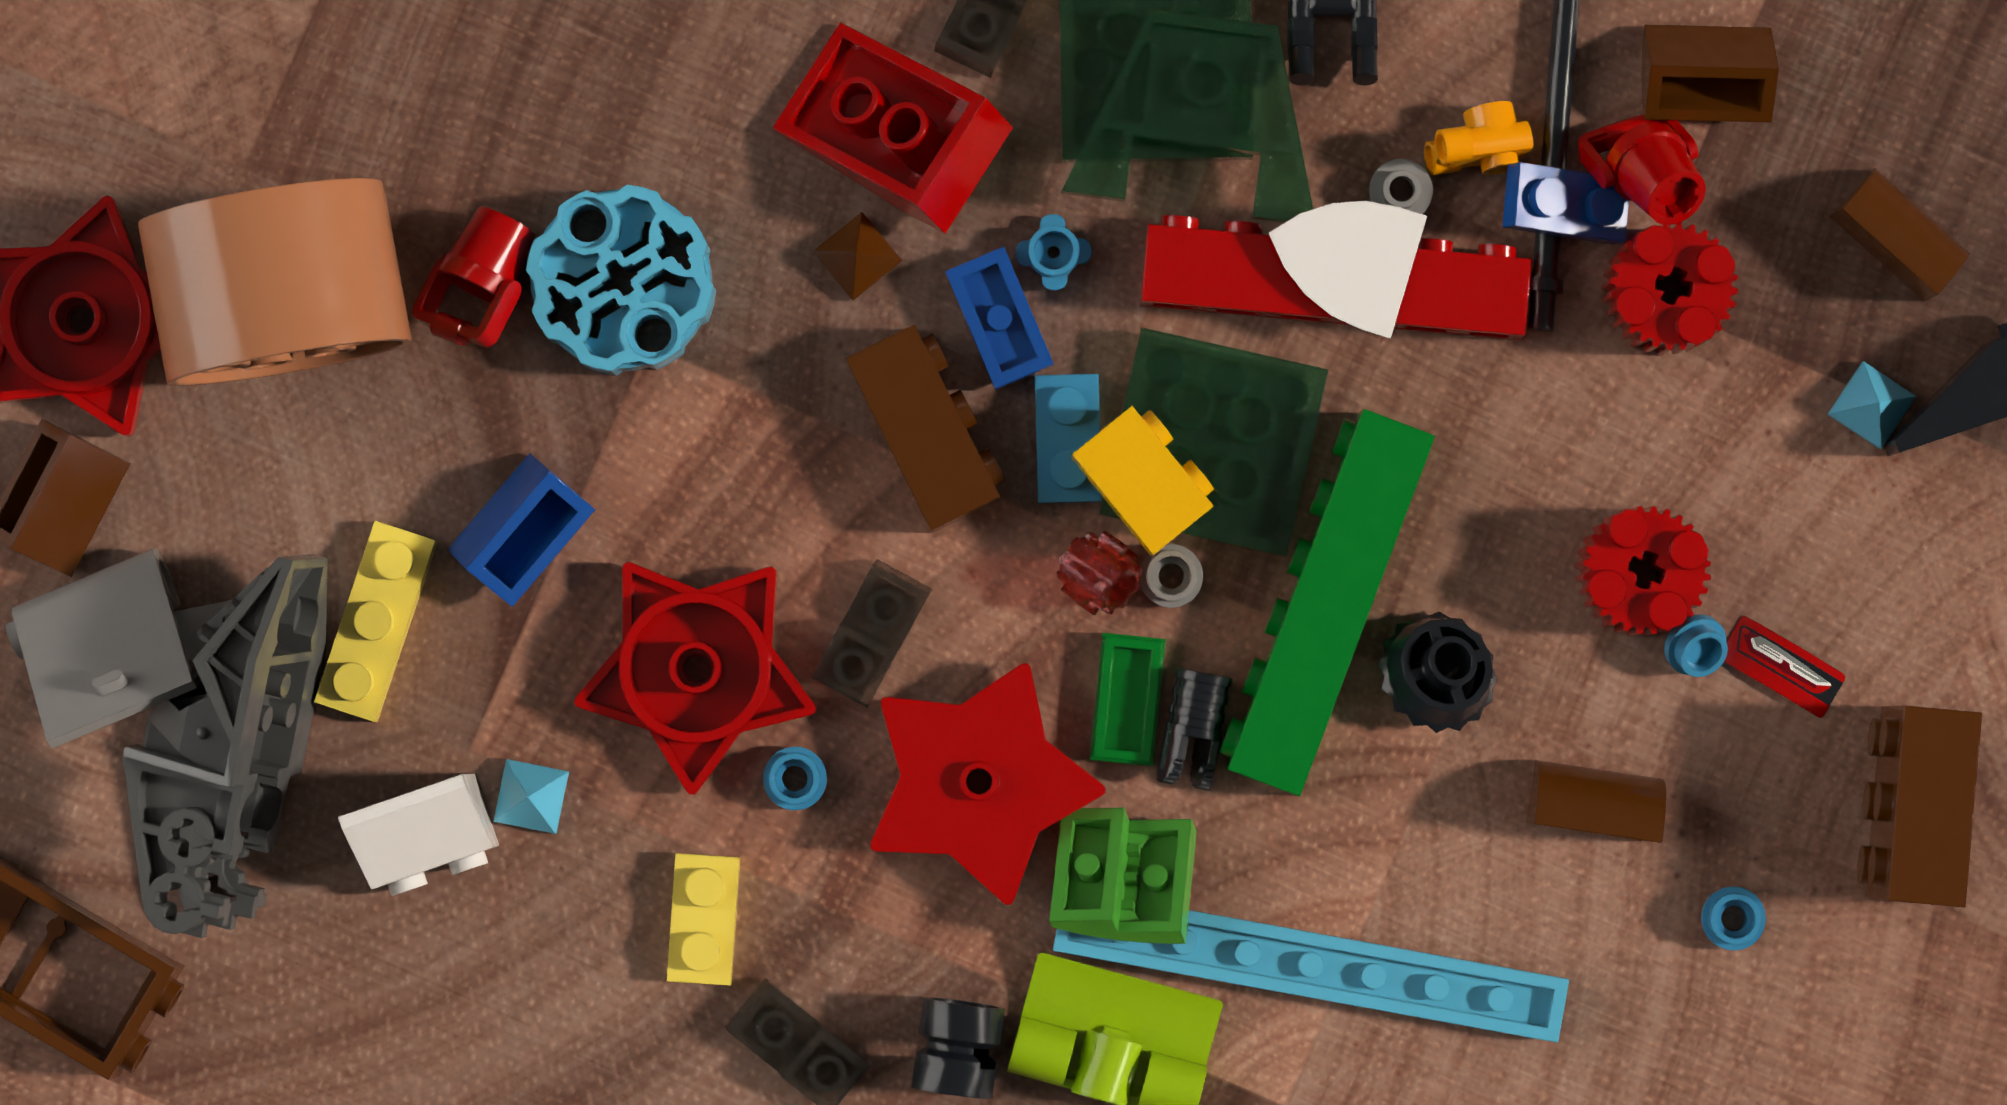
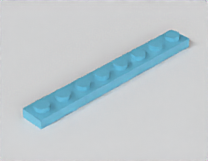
(1347, 973)

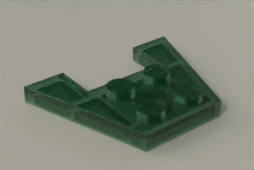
(1201, 88)

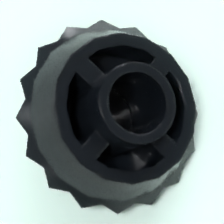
(1438, 671)

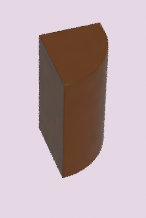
(1708, 73)
(1900, 235)
(58, 497)
(1597, 801)

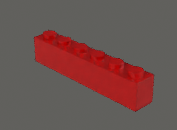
(1243, 275)

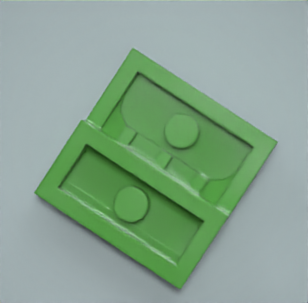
(1123, 876)

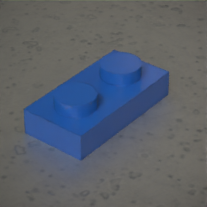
(1563, 204)
(999, 318)

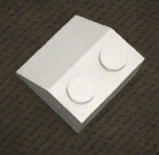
(421, 832)

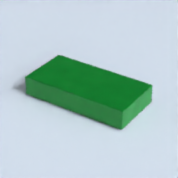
(1127, 699)

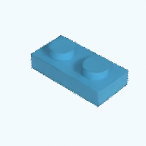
(1064, 422)

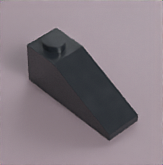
(1965, 401)

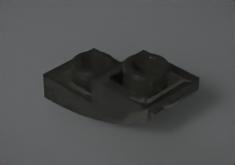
(979, 32)
(871, 633)
(797, 1045)

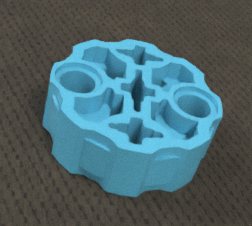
(617, 342)

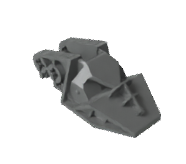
(228, 748)

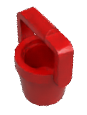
(1647, 165)
(484, 264)

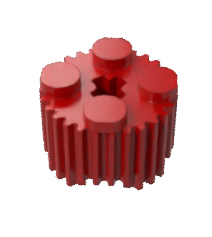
(1702, 271)
(1674, 553)

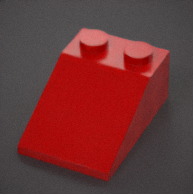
(894, 126)

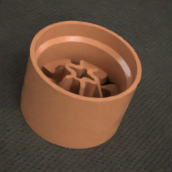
(274, 281)

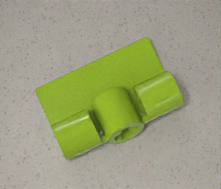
(1113, 1035)

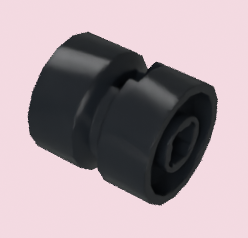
(958, 1048)

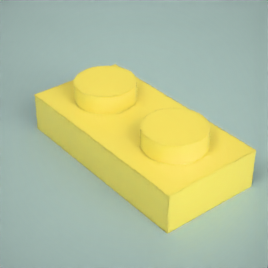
(703, 919)

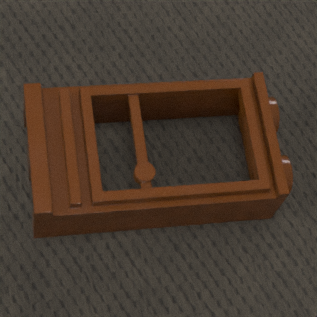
(154, 997)

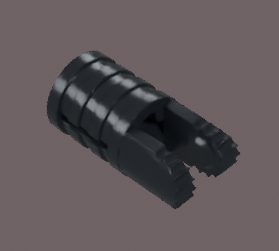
(1199, 713)

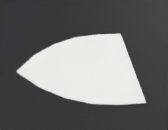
(1352, 259)

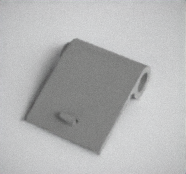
(102, 647)

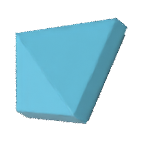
(1871, 405)
(531, 796)

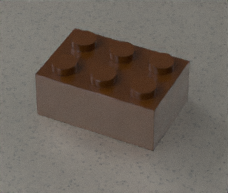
(1920, 805)

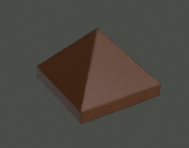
(857, 256)

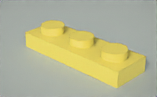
(375, 621)

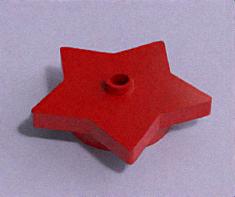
(40, 293)
(648, 678)
(1028, 792)

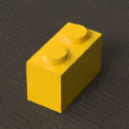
(1144, 479)

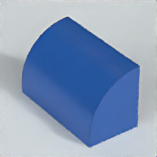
(520, 530)

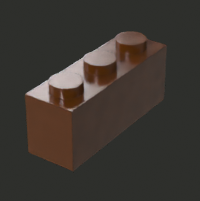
(926, 427)

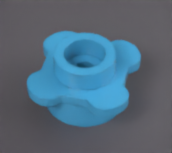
(1053, 270)

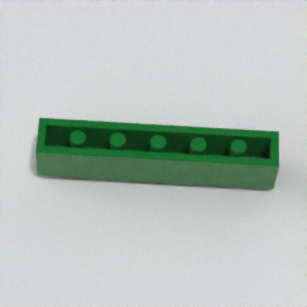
(1329, 601)

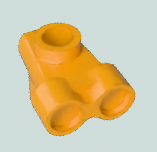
(1487, 139)

